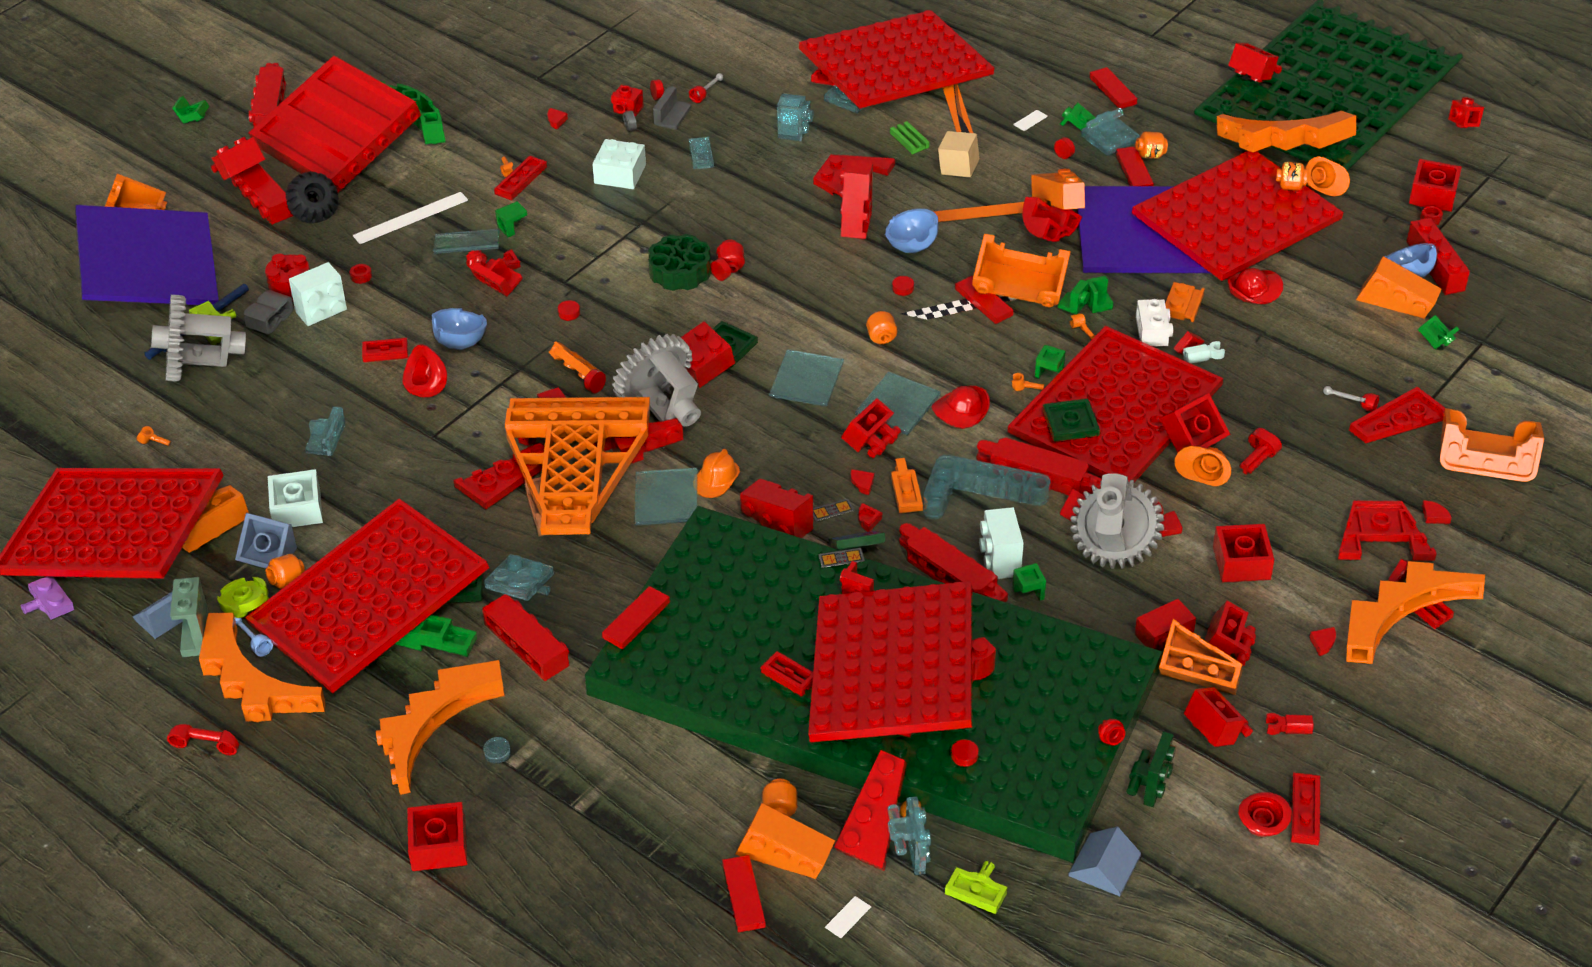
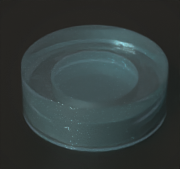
(496, 750)

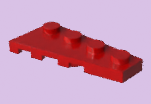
(1400, 415)
(498, 481)
(866, 829)

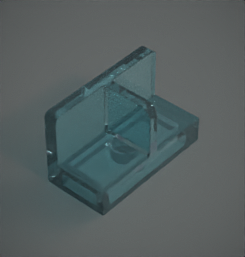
(326, 433)

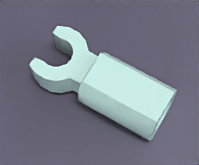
(1203, 352)

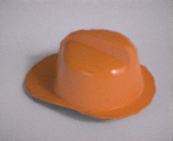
(1327, 176)
(1203, 465)
(716, 474)

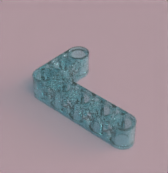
(981, 478)

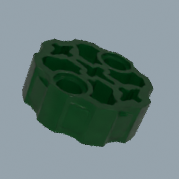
(679, 262)

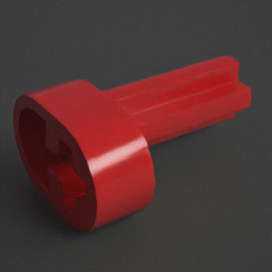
(1265, 446)

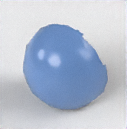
(913, 230)
(1416, 258)
(458, 328)

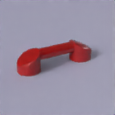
(182, 733)

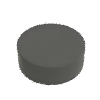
(629, 121)

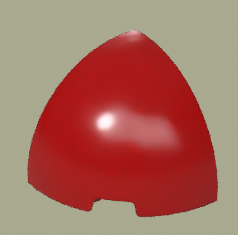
(1047, 221)

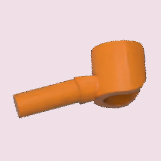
(506, 169)
(1078, 320)
(1019, 384)
(147, 434)

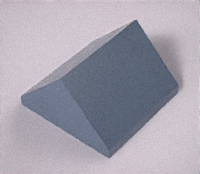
(264, 540)
(157, 617)
(1106, 860)

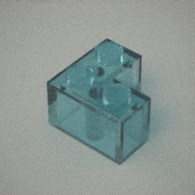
(793, 116)

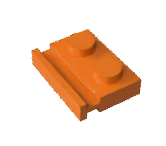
(1184, 301)

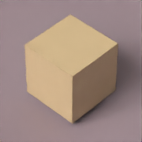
(958, 154)

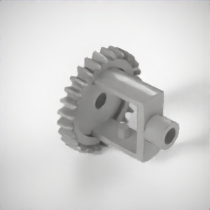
(195, 324)
(656, 369)
(1104, 513)

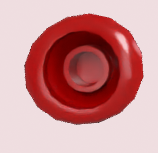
(1265, 814)

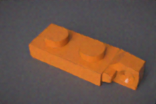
(571, 359)
(906, 488)

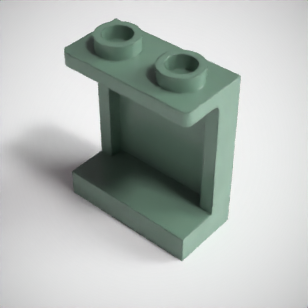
(190, 605)

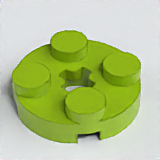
(243, 596)

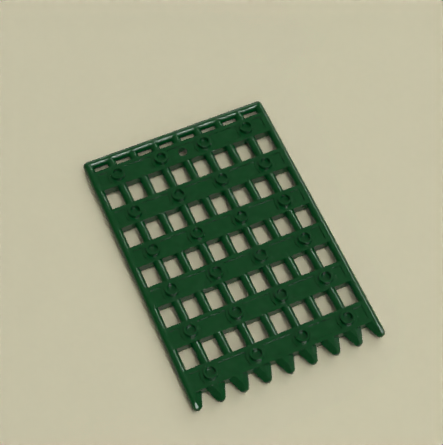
(1336, 73)

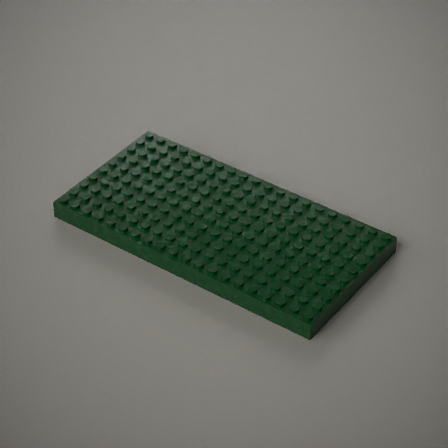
(756, 592)

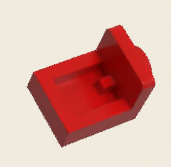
(854, 582)

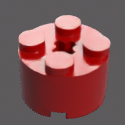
(281, 269)

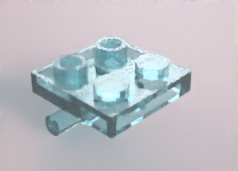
(1109, 132)
(520, 578)
(911, 829)

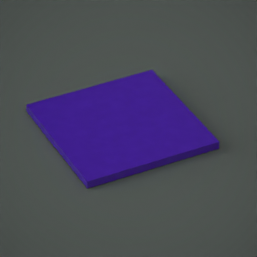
(1119, 241)
(145, 255)

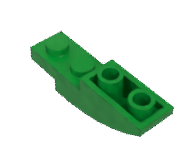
(440, 634)

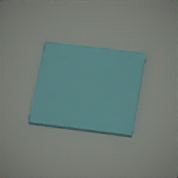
(466, 241)
(806, 378)
(905, 398)
(665, 496)

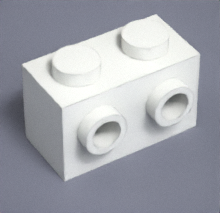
(1153, 322)

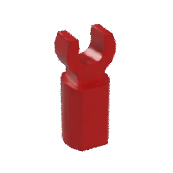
(1289, 724)

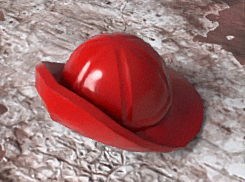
(1256, 286)
(424, 372)
(963, 406)

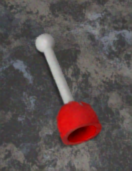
(699, 92)
(1368, 401)

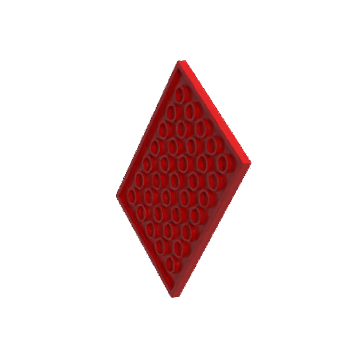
(895, 58)
(1235, 214)
(1128, 393)
(109, 522)
(366, 594)
(892, 662)

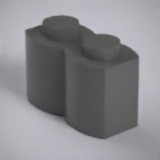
(268, 311)

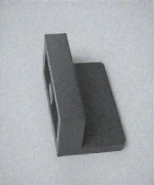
(669, 111)

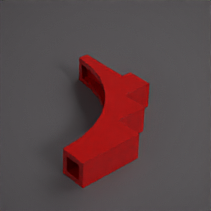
(659, 433)

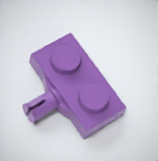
(48, 598)

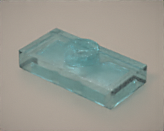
(838, 98)
(701, 153)

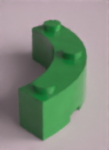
(430, 120)

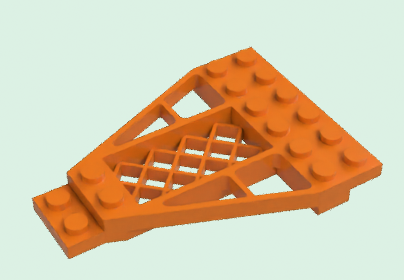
(571, 509)

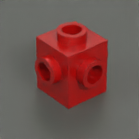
(627, 99)
(1466, 113)

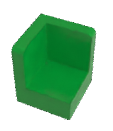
(508, 216)
(1099, 298)
(1050, 359)
(1029, 579)

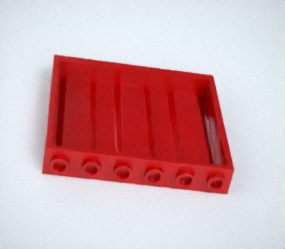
(335, 122)

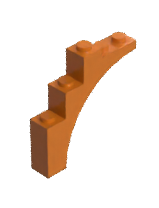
(1288, 134)
(1397, 599)
(240, 679)
(428, 710)

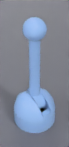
(260, 644)

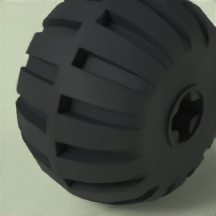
(314, 186)

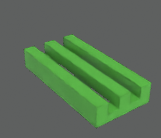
(912, 135)

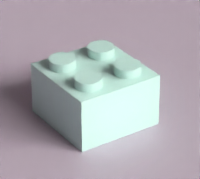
(619, 164)
(318, 294)
(295, 498)
(1001, 542)

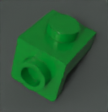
(190, 112)
(1077, 115)
(1076, 300)
(1437, 333)

